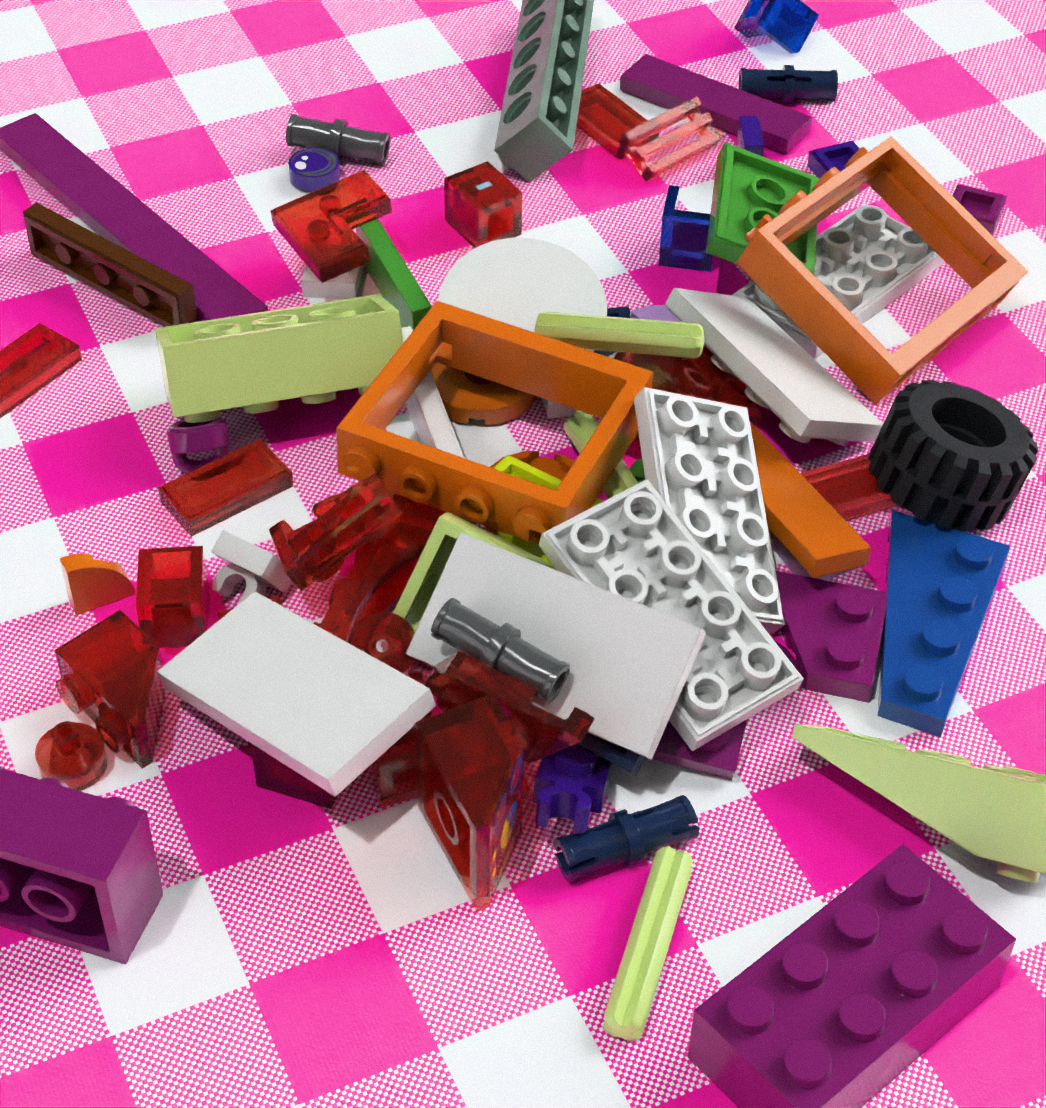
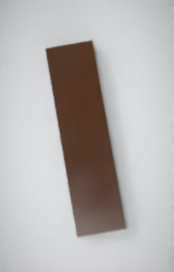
(109, 268)

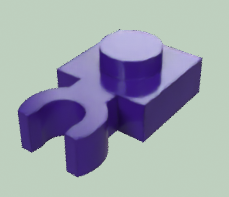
(571, 786)

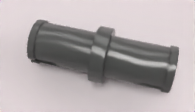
(338, 138)
(500, 648)

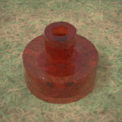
(389, 630)
(72, 755)

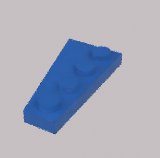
(934, 613)

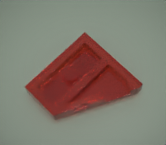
(342, 525)
(465, 679)

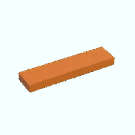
(803, 517)

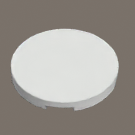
(520, 279)

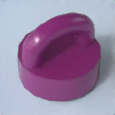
(197, 437)

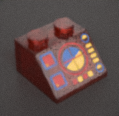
(473, 790)

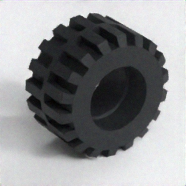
(952, 455)

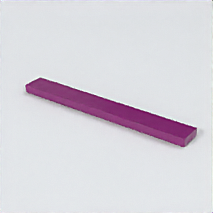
(121, 216)

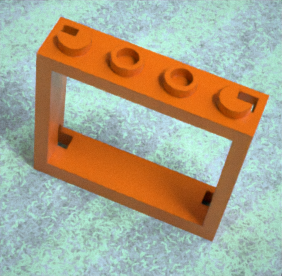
(931, 214)
(514, 360)

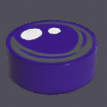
(313, 168)

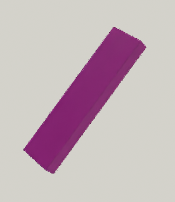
(673, 85)

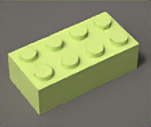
(276, 356)

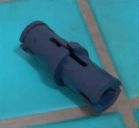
(789, 83)
(626, 838)

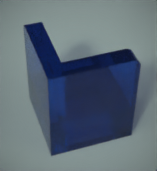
(781, 20)
(683, 236)

